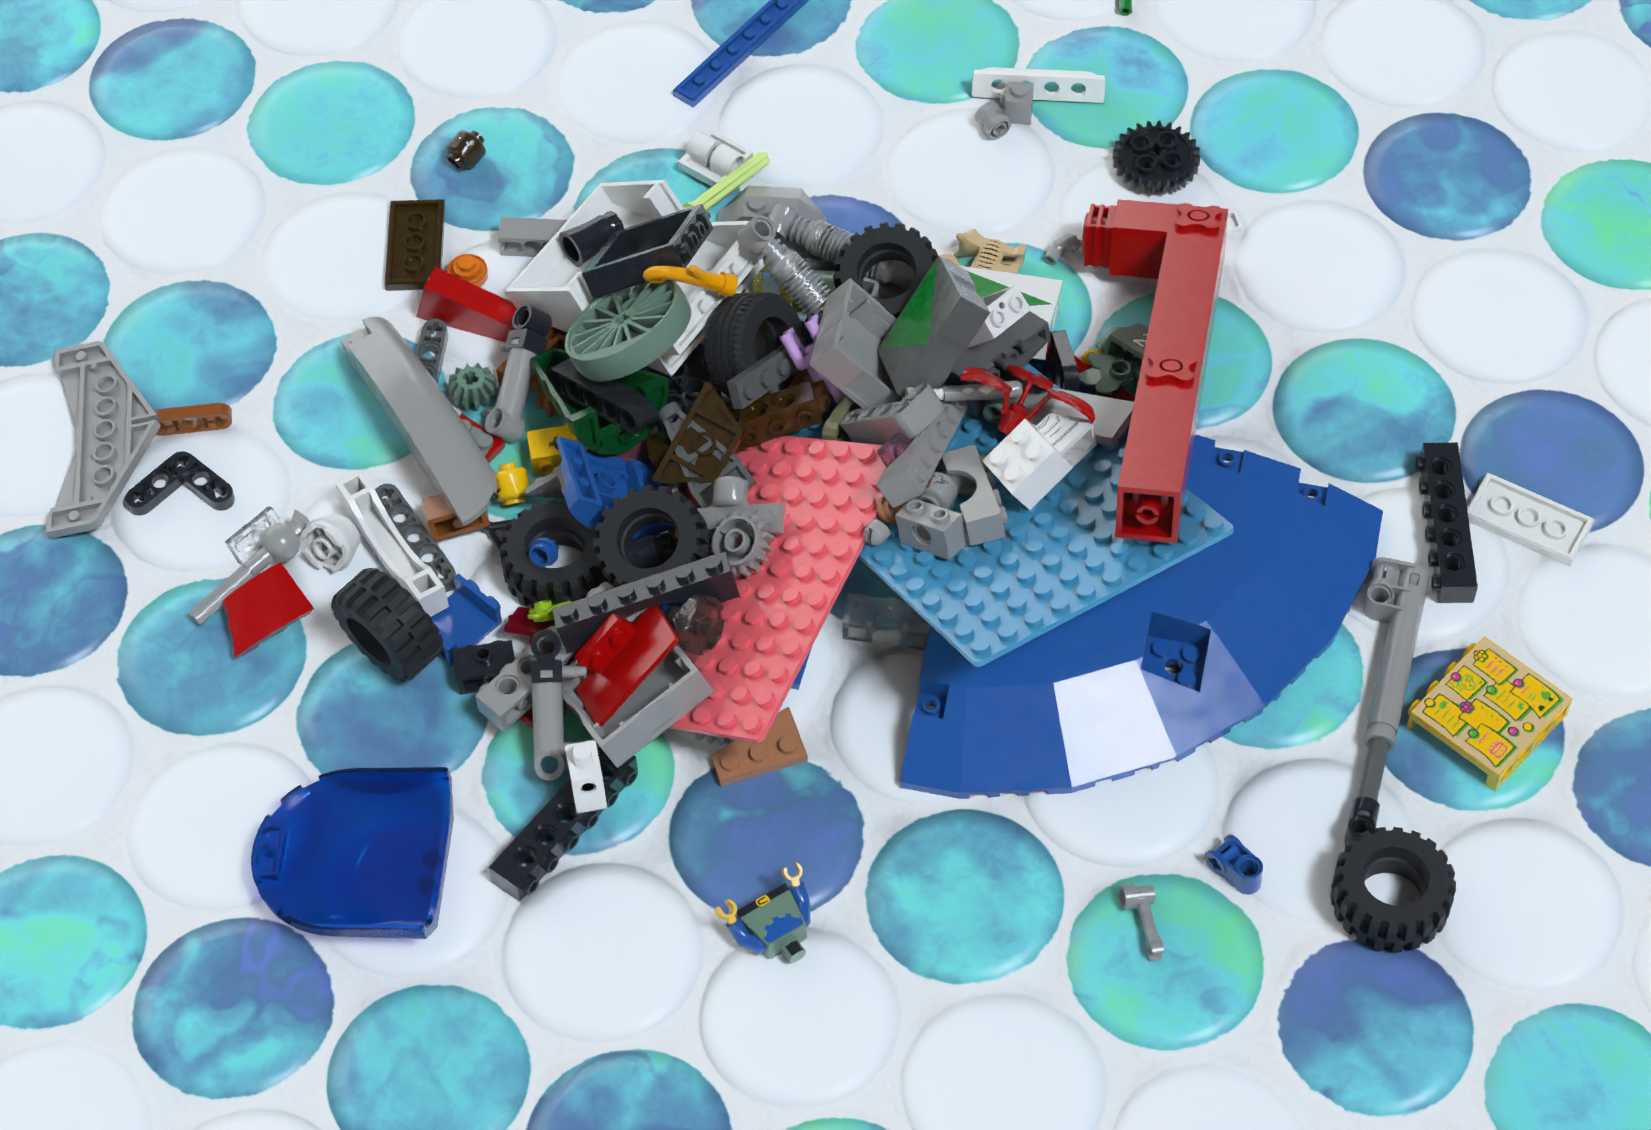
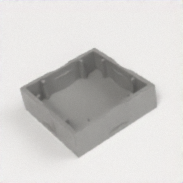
(848, 345)
(651, 709)

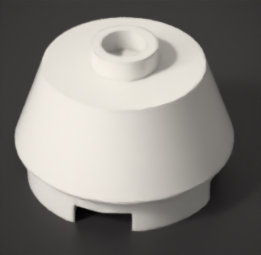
(331, 541)

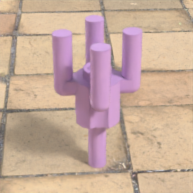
(802, 358)

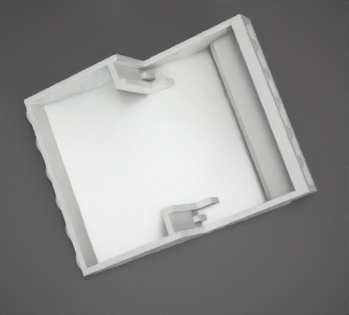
(561, 291)

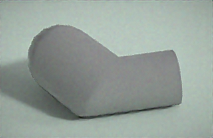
(1058, 246)

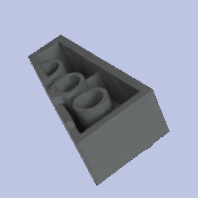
(1012, 347)

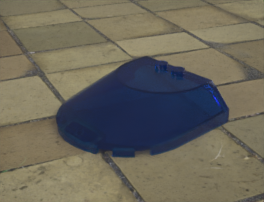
(359, 853)

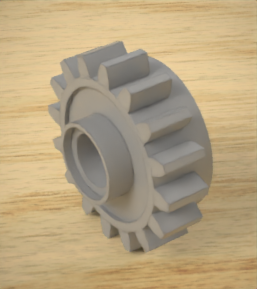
(753, 535)

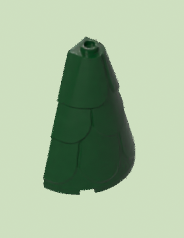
(583, 422)

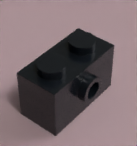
(480, 664)

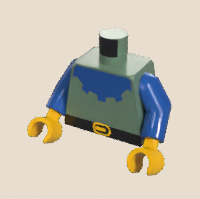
(773, 921)

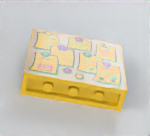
(1491, 710)

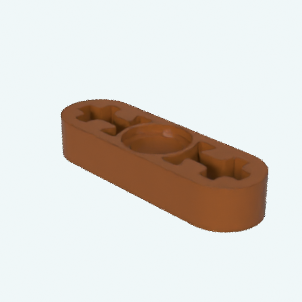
(207, 416)

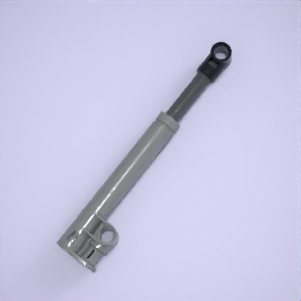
(1401, 605)

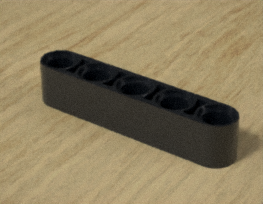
(609, 398)

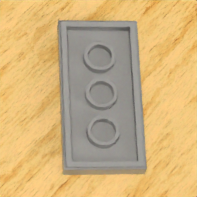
(1111, 414)

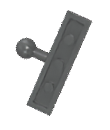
(761, 377)

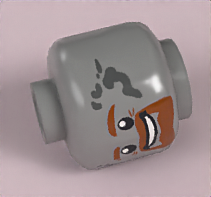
(939, 491)

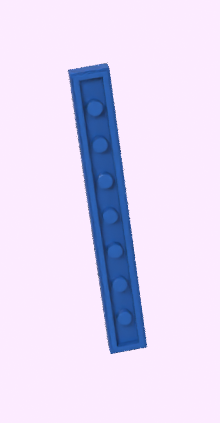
(735, 50)

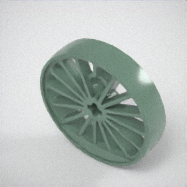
(613, 331)

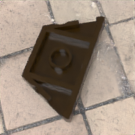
(719, 424)

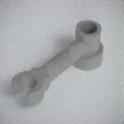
(1140, 899)

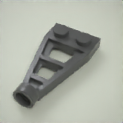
(701, 491)

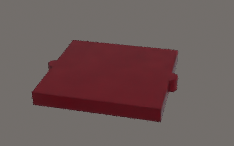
(520, 624)

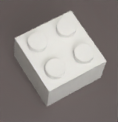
(1027, 464)

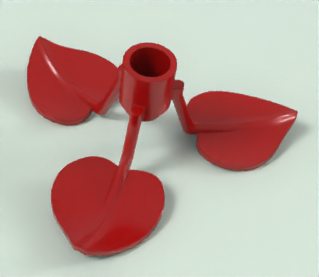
(1016, 412)

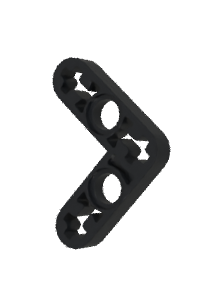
(183, 476)

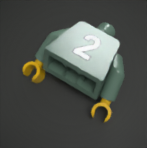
(1124, 344)

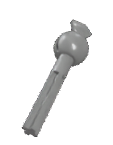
(277, 544)

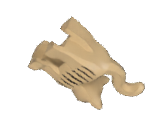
(989, 253)

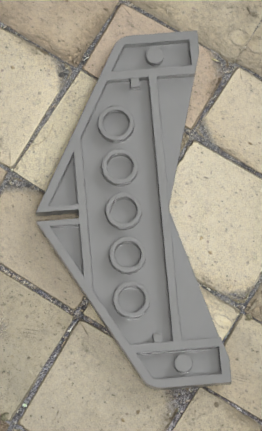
(112, 436)

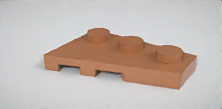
(748, 759)

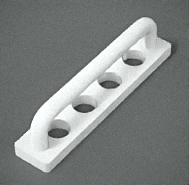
(1065, 79)

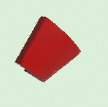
(264, 608)

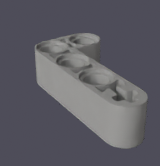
(881, 422)

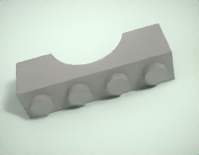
(982, 512)

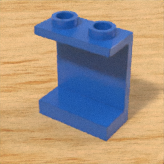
(467, 618)

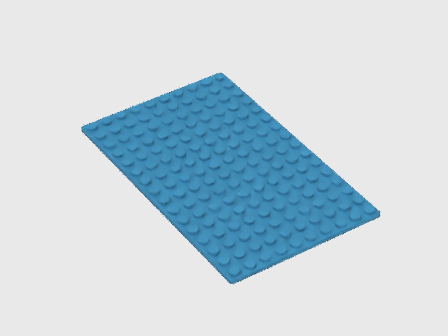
(1049, 564)

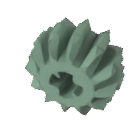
(472, 386)

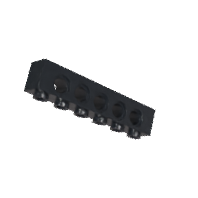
(1447, 523)
(547, 825)

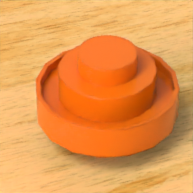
(470, 268)

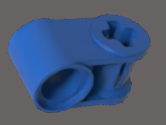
(1232, 861)

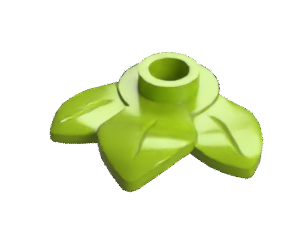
(543, 611)

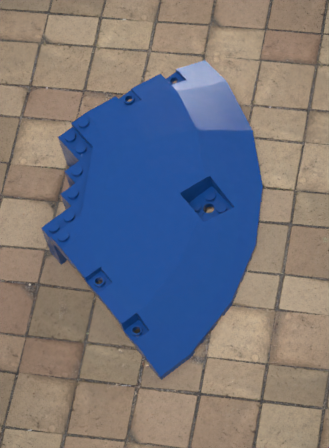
(1096, 689)

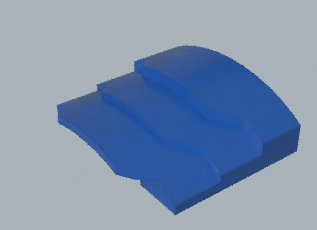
(598, 479)

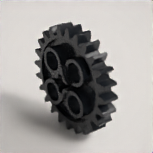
(1156, 157)
(691, 379)

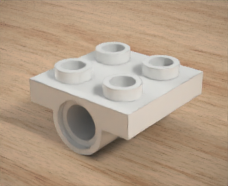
(712, 156)

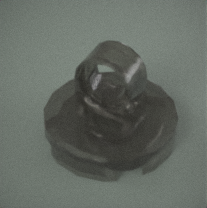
(697, 623)

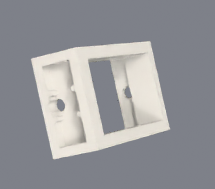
(1005, 309)

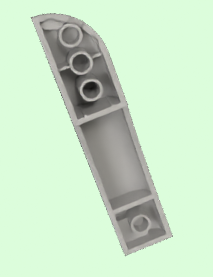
(423, 418)

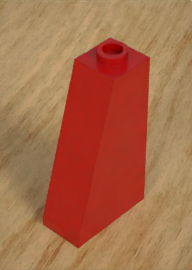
(465, 306)

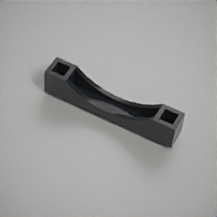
(583, 617)

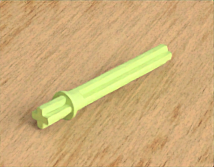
(731, 181)

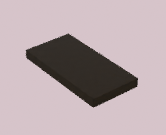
(414, 243)

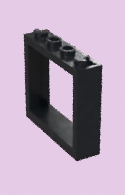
(657, 242)

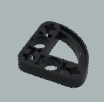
(1063, 362)

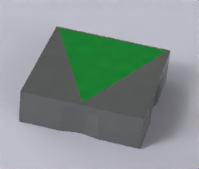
(933, 328)

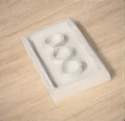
(1529, 519)

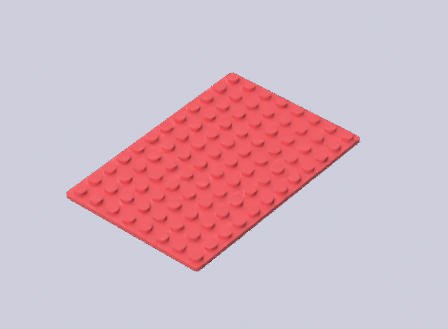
(781, 609)

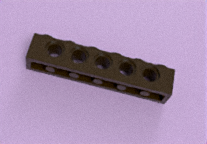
(761, 420)

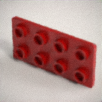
(621, 659)

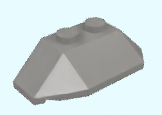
(761, 199)

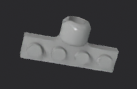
(731, 496)

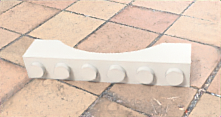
(374, 523)

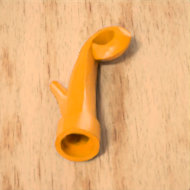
(722, 283)

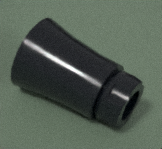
(588, 238)
(651, 549)

